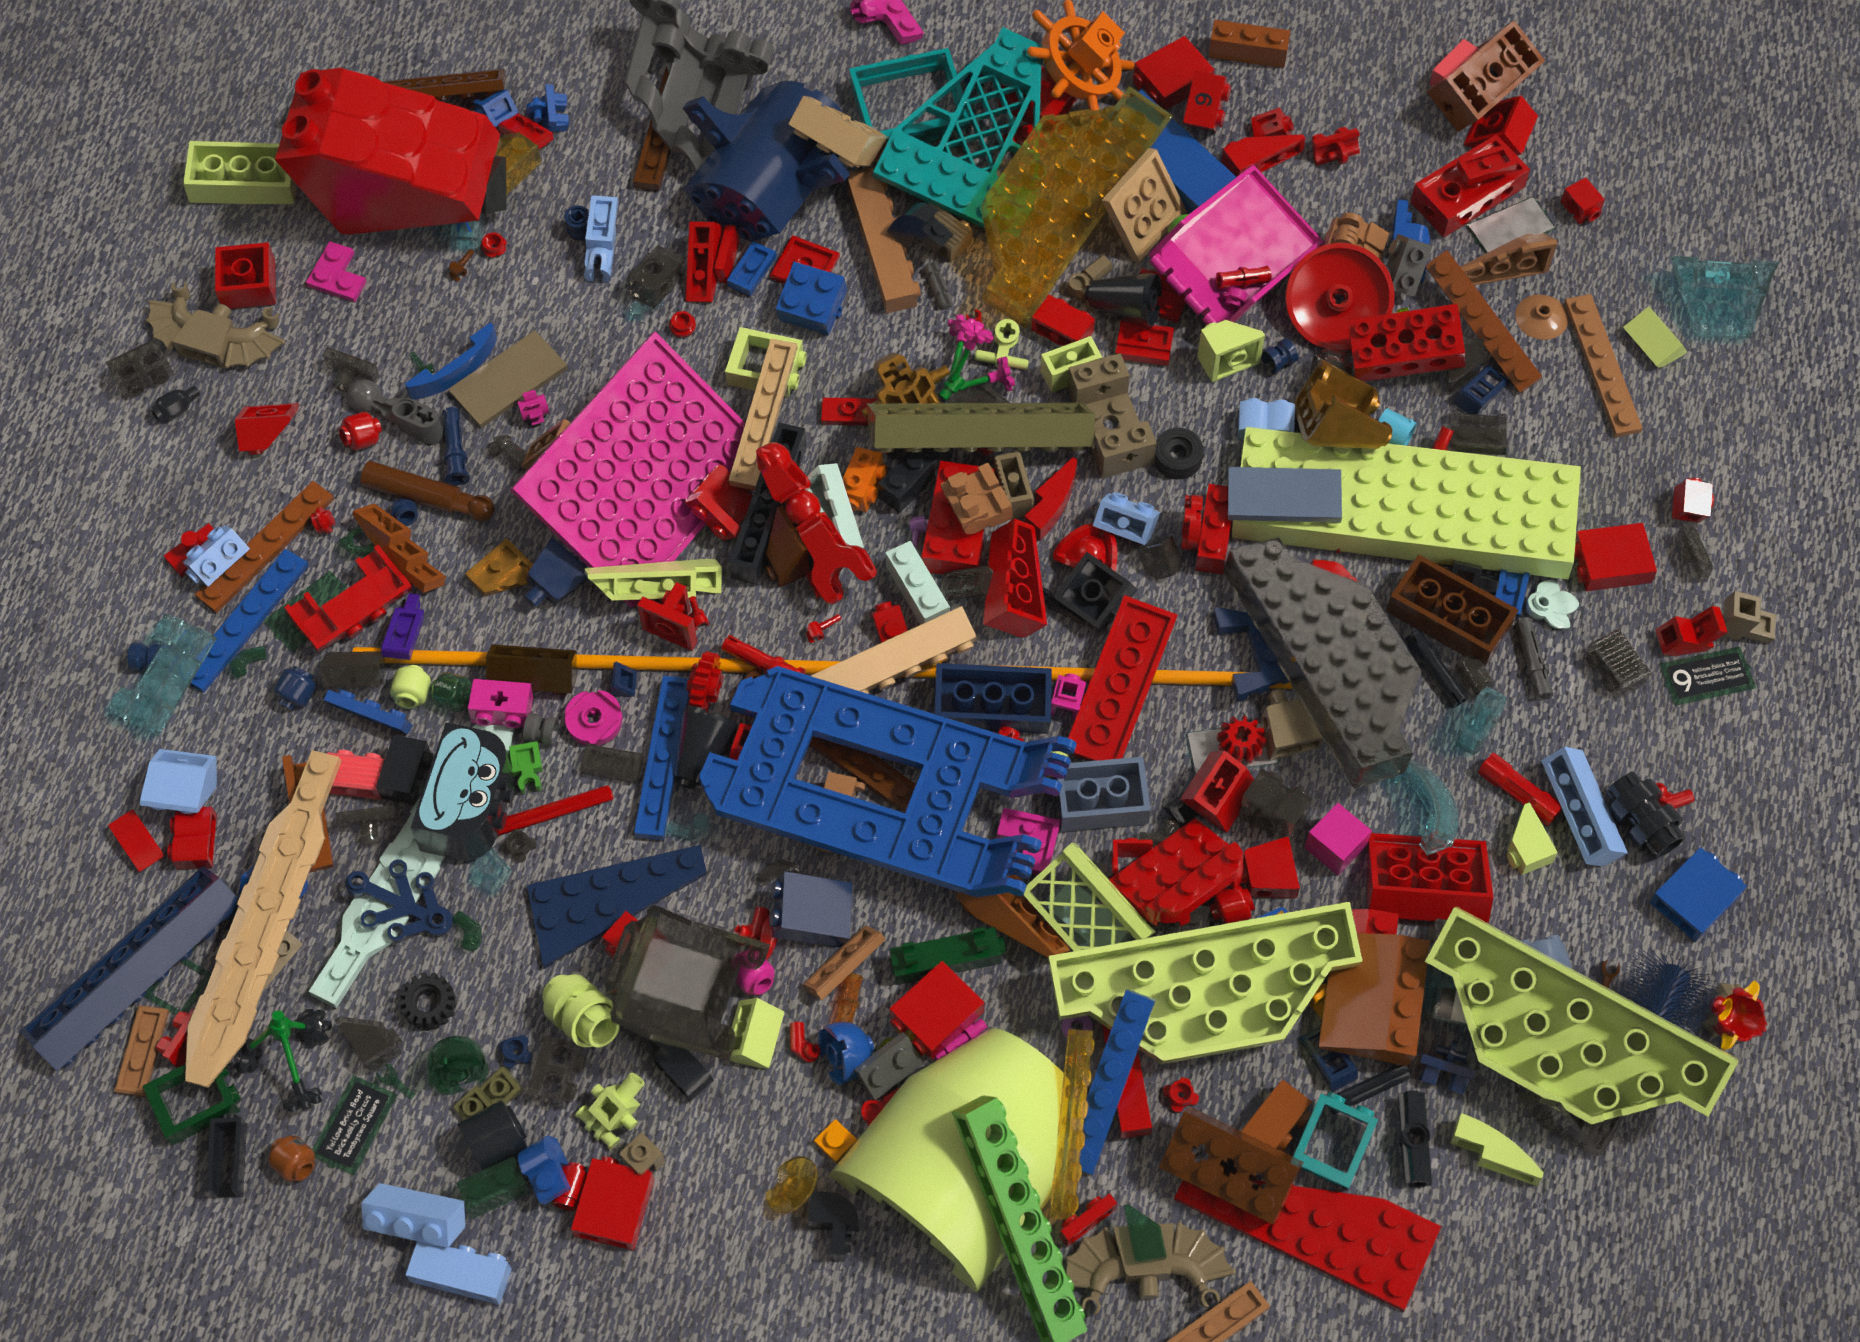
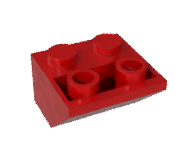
(1218, 789)

